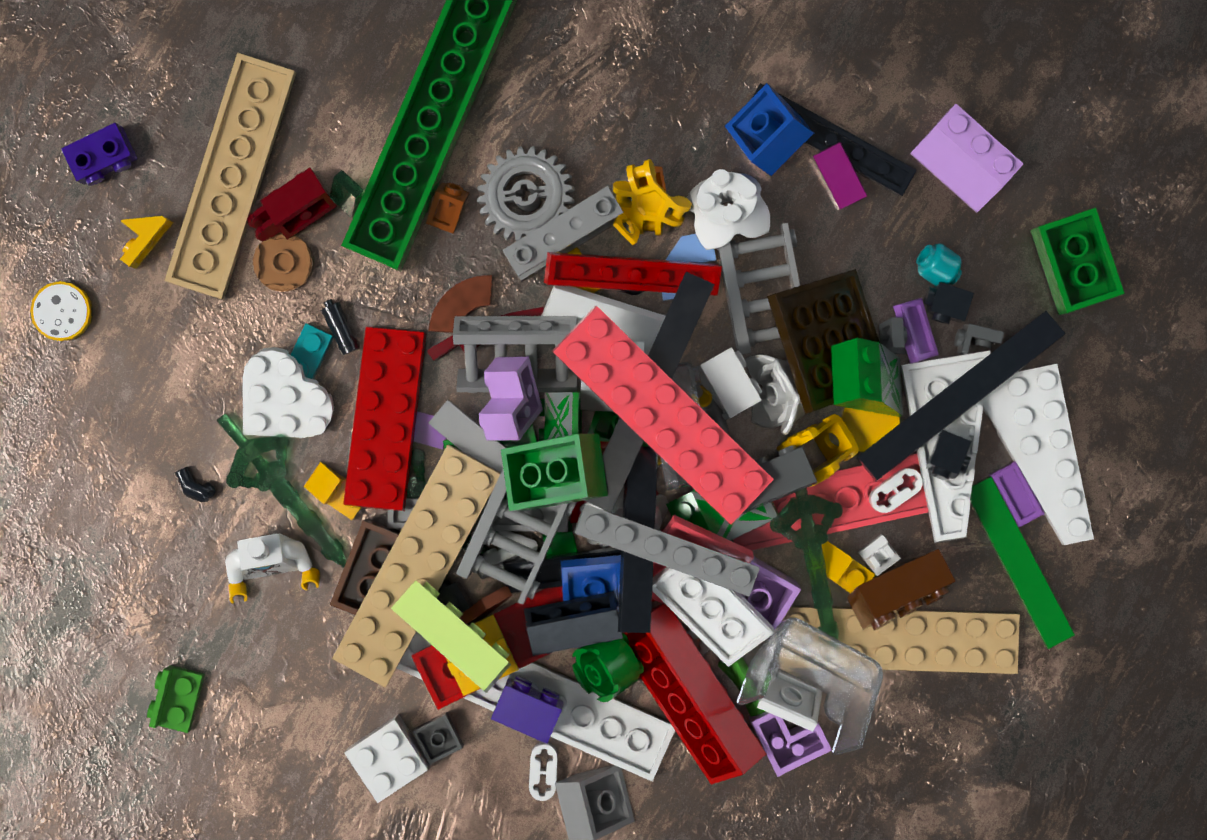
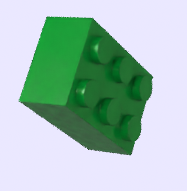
(1077, 261)
(554, 472)

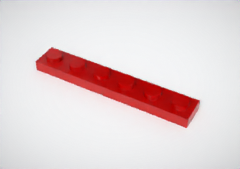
(625, 273)

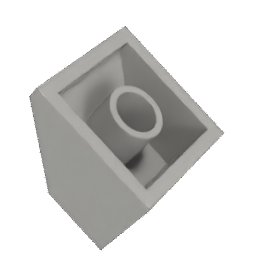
(594, 803)

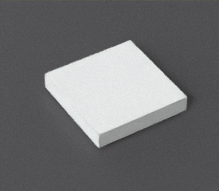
(792, 701)

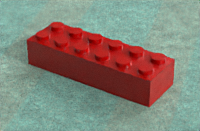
(694, 699)

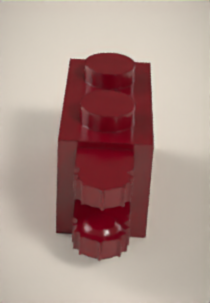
(291, 207)

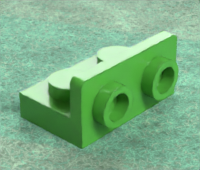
(175, 698)

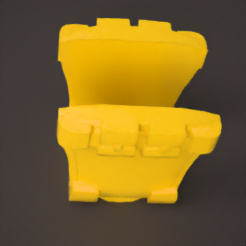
(834, 454)

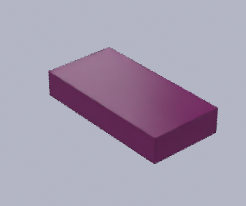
(840, 175)

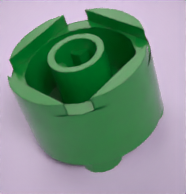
(607, 668)

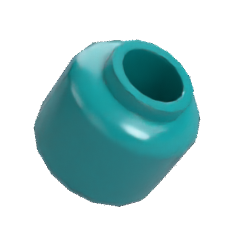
(939, 264)

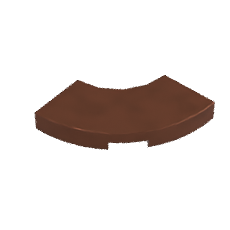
(460, 301)
(486, 605)

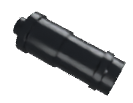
(338, 324)

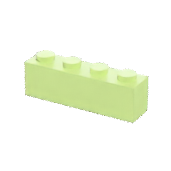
(451, 636)

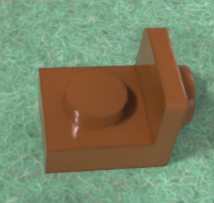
(447, 207)

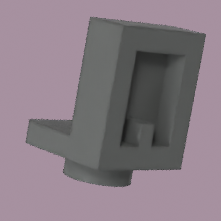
(893, 335)
(982, 337)

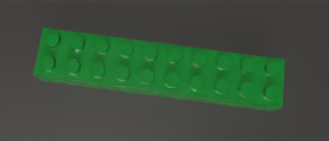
(426, 129)

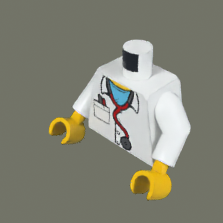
(267, 557)

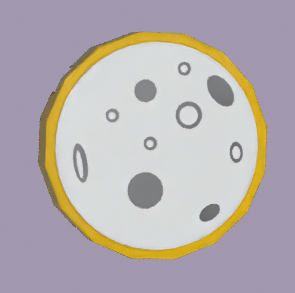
(61, 311)

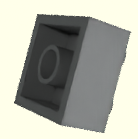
(438, 738)

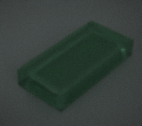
(346, 193)

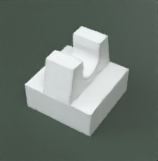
(879, 555)

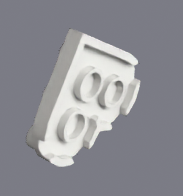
(282, 398)

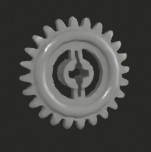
(496, 196)

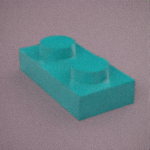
(311, 349)

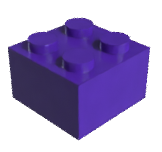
(528, 709)

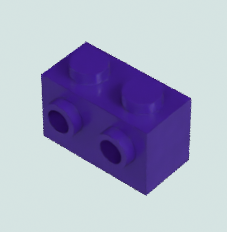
(99, 154)

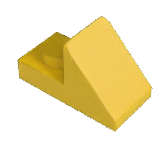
(149, 231)
(330, 489)
(844, 569)

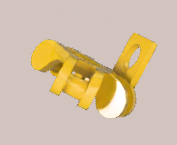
(648, 204)

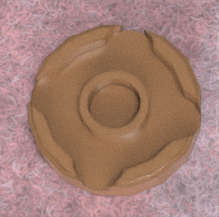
(283, 263)

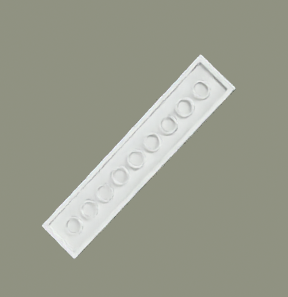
(603, 729)

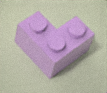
(513, 399)
(787, 747)

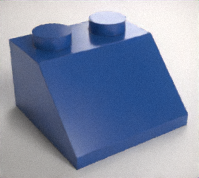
(768, 130)

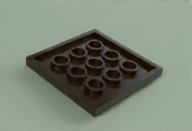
(812, 321)

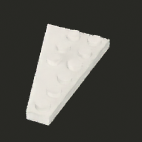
(1037, 433)
(946, 500)

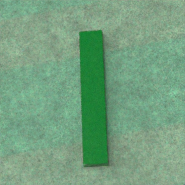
(1019, 563)

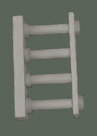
(563, 233)
(736, 279)
(513, 330)
(487, 535)

